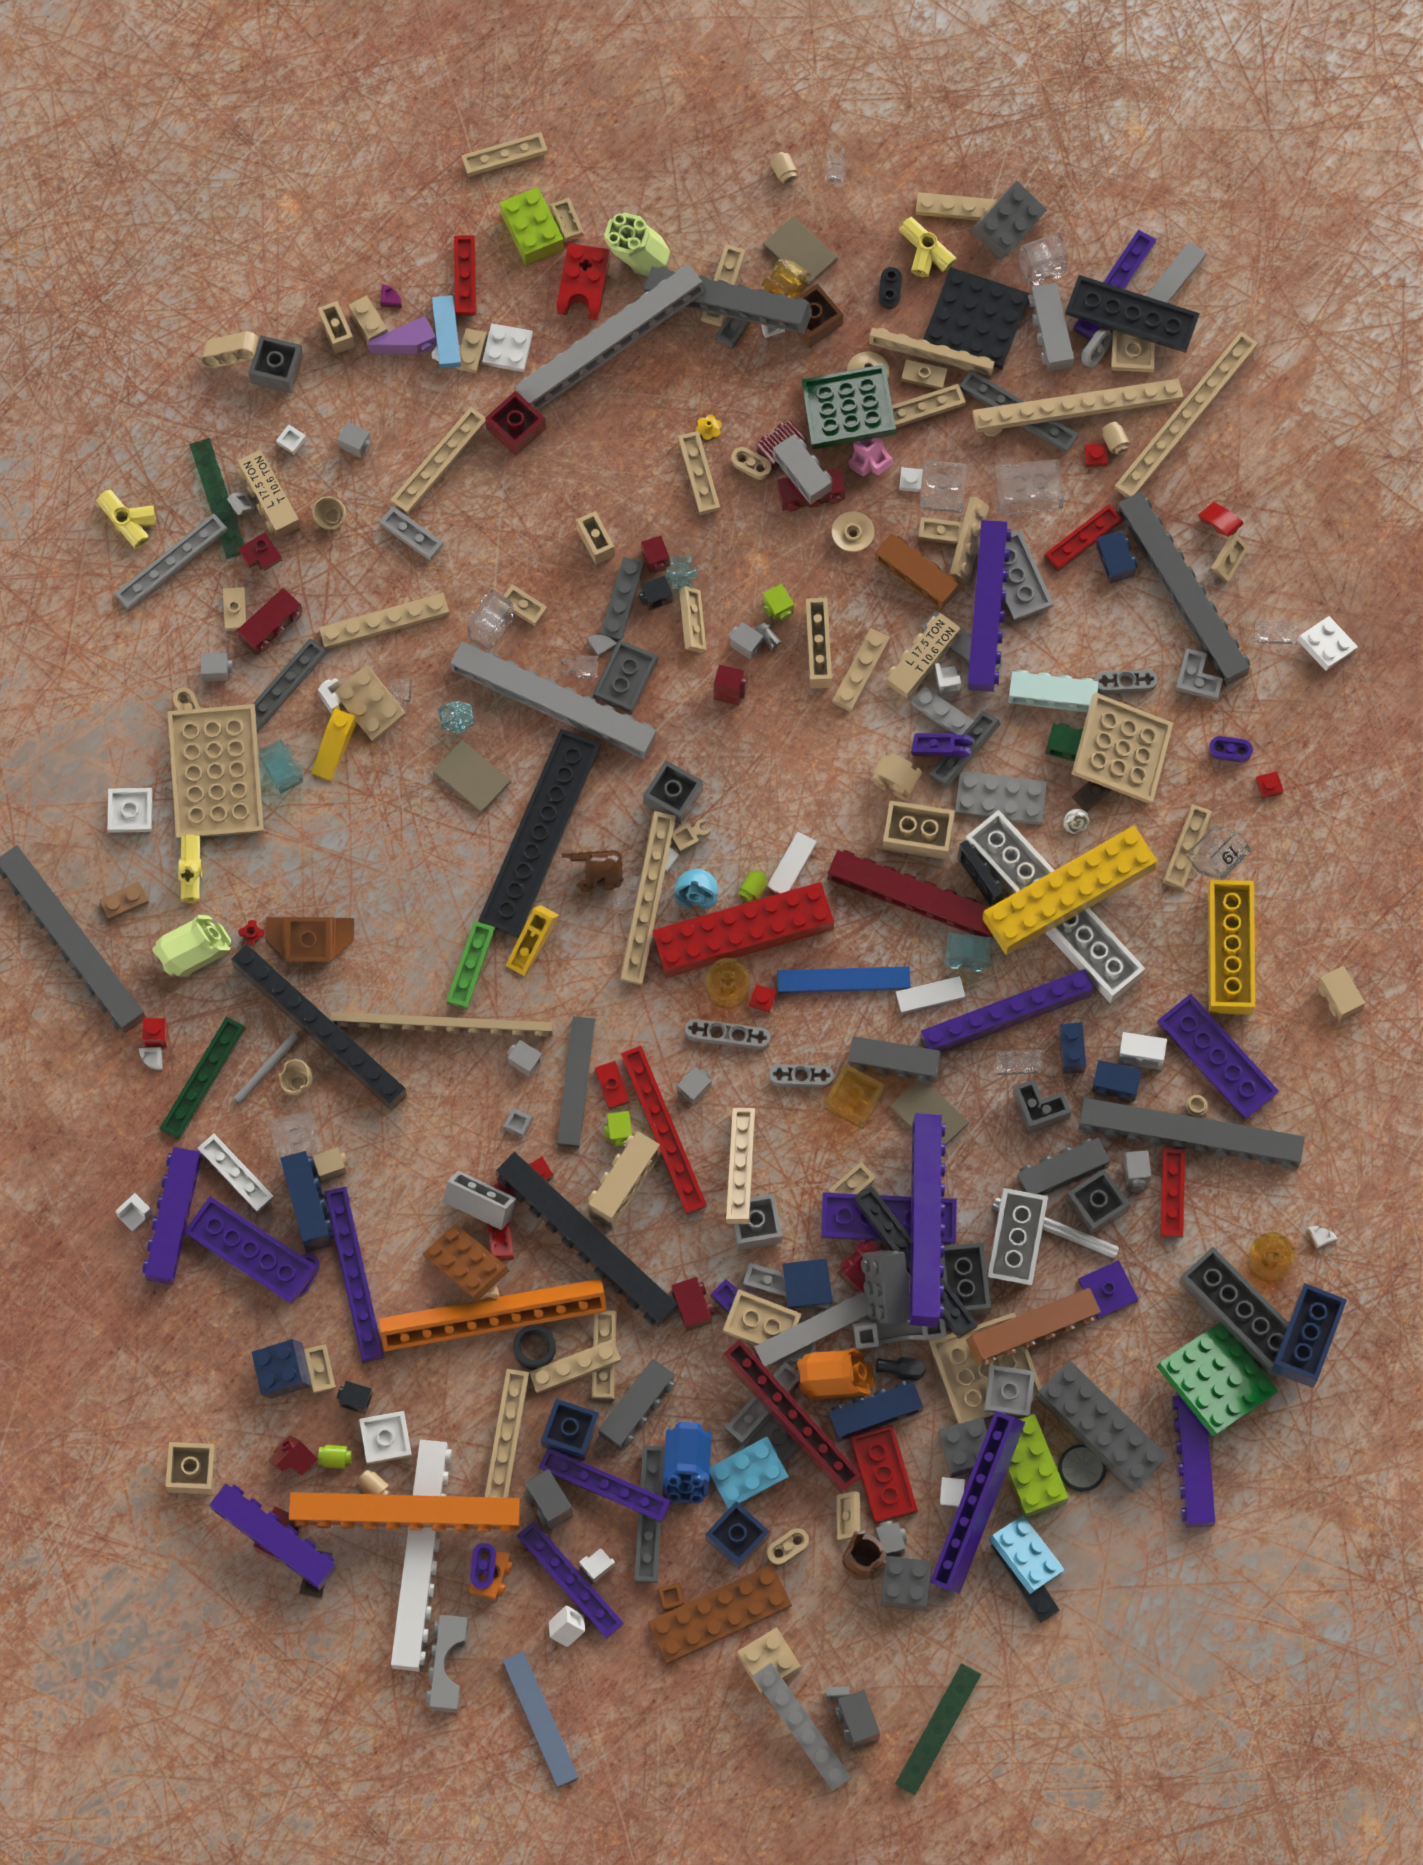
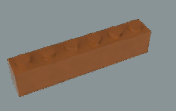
(1032, 1326)

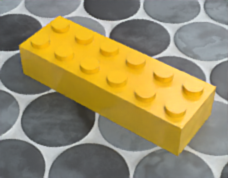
(1231, 947)

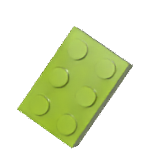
(531, 226)

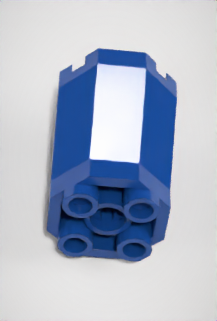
(687, 1463)

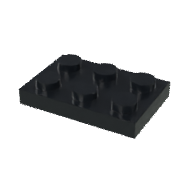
(980, 873)

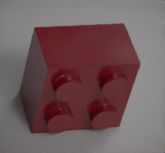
(515, 423)

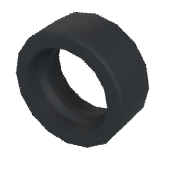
(534, 1330)

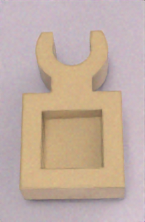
(687, 837)

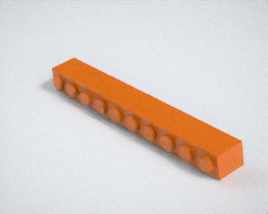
(492, 1314)
(404, 1511)

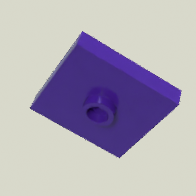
(1110, 1288)

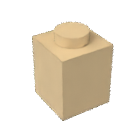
(330, 1164)

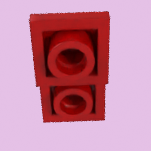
(1221, 519)

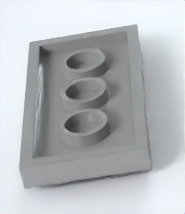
(1025, 586)
(1015, 798)

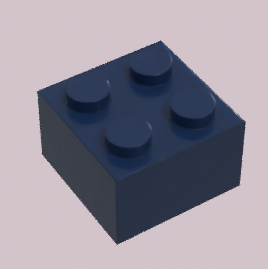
(281, 1368)
(570, 1429)
(737, 1535)

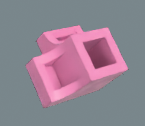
(870, 456)

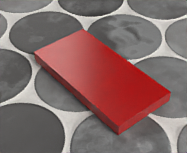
(883, 1474)

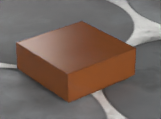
(671, 1596)

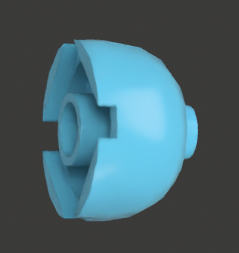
(696, 888)

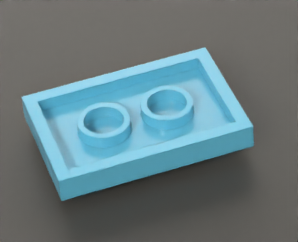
(748, 1472)
(1026, 1554)

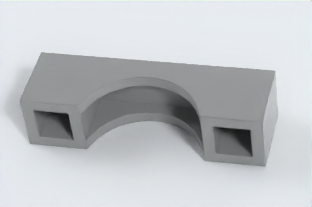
(876, 1334)
(444, 1692)

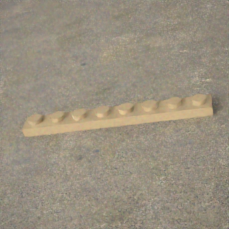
(647, 898)

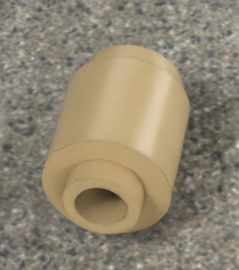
(784, 168)
(1115, 438)
(371, 1483)

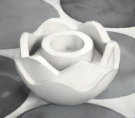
(1076, 821)

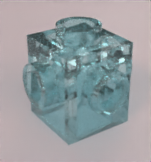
(681, 572)
(456, 716)

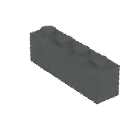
(895, 1060)
(1063, 1168)
(637, 1404)

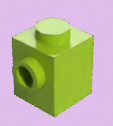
(778, 603)
(618, 1128)

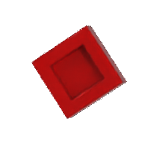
(1096, 455)
(1269, 785)
(762, 998)

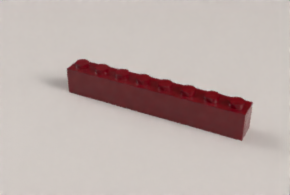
(909, 893)
(791, 1416)

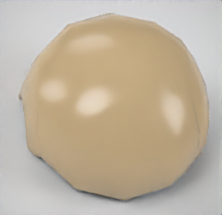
(329, 513)
(295, 1077)

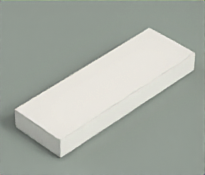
(792, 864)
(930, 995)

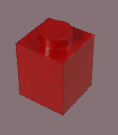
(155, 1032)

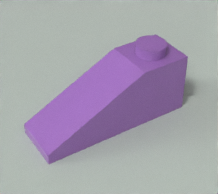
(407, 339)

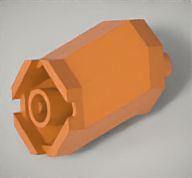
(835, 1374)

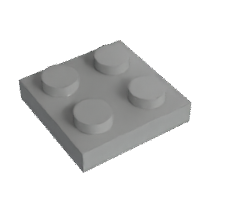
(1009, 1390)

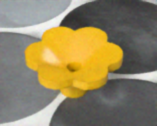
(709, 431)

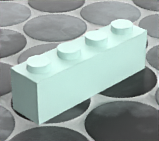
(1051, 691)

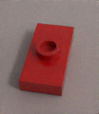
(612, 1085)
(500, 1242)

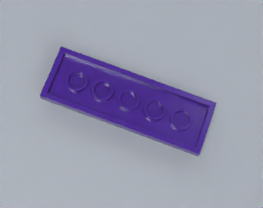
(1218, 1057)
(845, 1221)
(251, 1250)

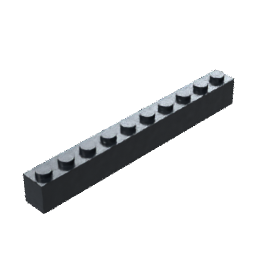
(319, 1027)
(586, 1240)

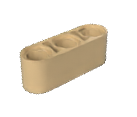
(229, 349)

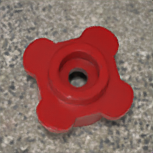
(251, 939)

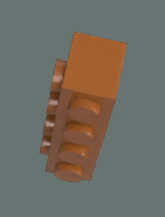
(916, 571)

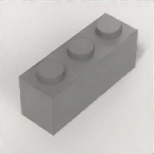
(802, 468)
(479, 1200)

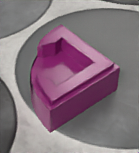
(390, 297)

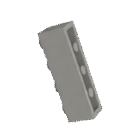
(1051, 326)

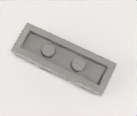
(411, 533)
(942, 712)

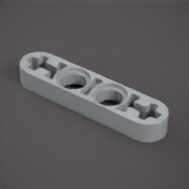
(728, 1030)

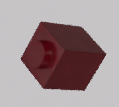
(655, 554)

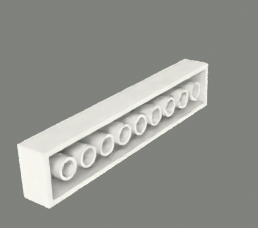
(1082, 937)

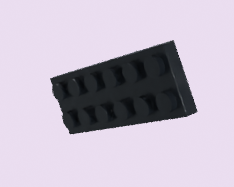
(1132, 313)

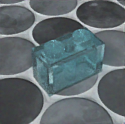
(281, 765)
(967, 951)

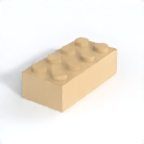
(624, 1179)

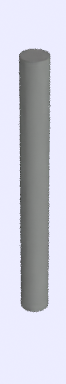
(268, 1065)

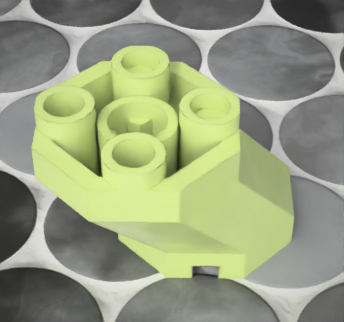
(636, 243)
(192, 946)

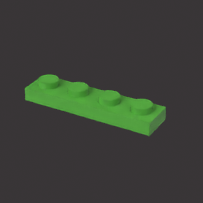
(470, 965)

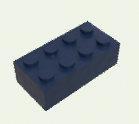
(305, 1195)
(1308, 1335)

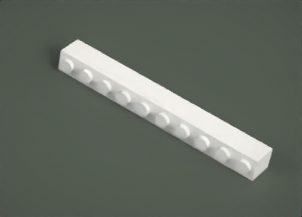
(419, 1563)

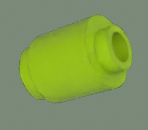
(753, 886)
(334, 1456)

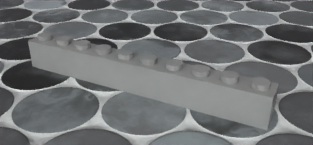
(611, 337)
(553, 699)

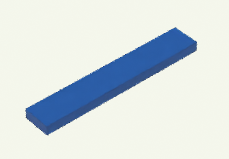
(843, 979)

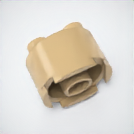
(895, 774)

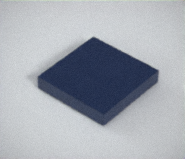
(807, 1283)

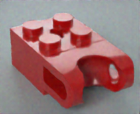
(583, 285)

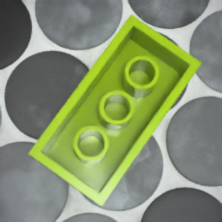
(1034, 1472)

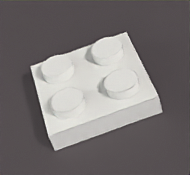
(507, 347)
(1327, 643)
(130, 810)
(385, 1437)

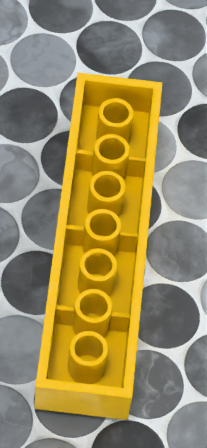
(1070, 890)

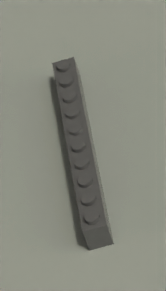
(1183, 588)
(71, 940)
(1191, 1133)

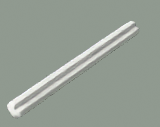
(1074, 1235)

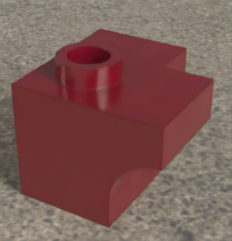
(260, 552)
(293, 1455)

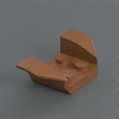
(309, 937)

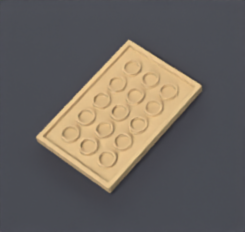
(215, 771)

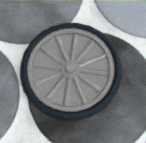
(1081, 1468)

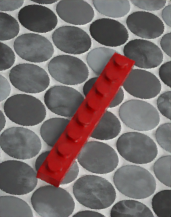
(663, 1130)

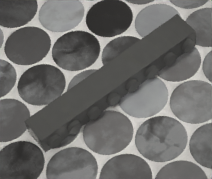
(744, 303)

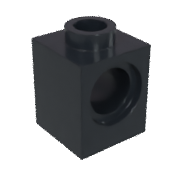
(656, 593)
(354, 1397)

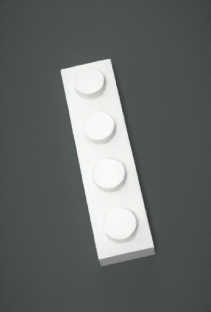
(235, 1173)

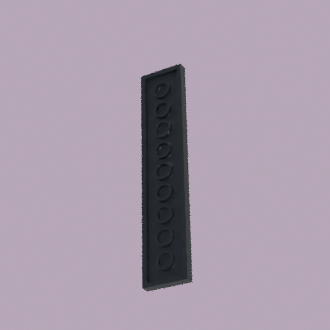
(539, 833)

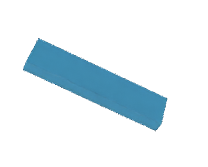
(446, 332)

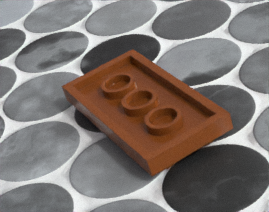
(466, 1262)

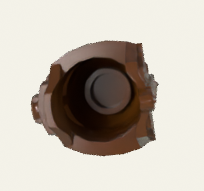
(599, 867)
(864, 1556)

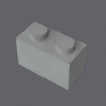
(1136, 1171)

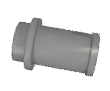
(768, 635)

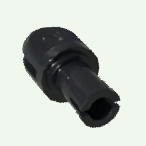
(904, 1368)

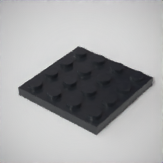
(977, 316)

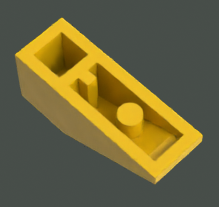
(334, 744)
(532, 939)

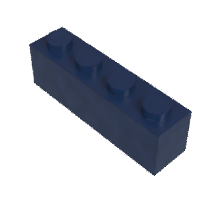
(875, 1411)

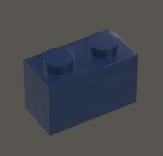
(1116, 556)
(1072, 1048)
(1116, 1081)

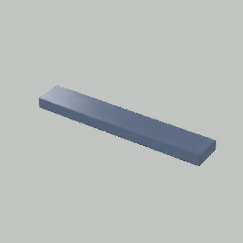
(540, 1719)

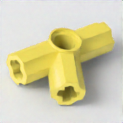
(926, 255)
(137, 518)
(190, 869)

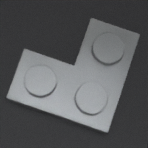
(1193, 681)

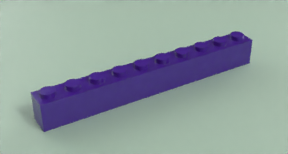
(926, 1220)

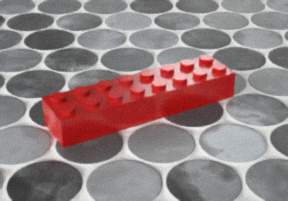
(743, 929)

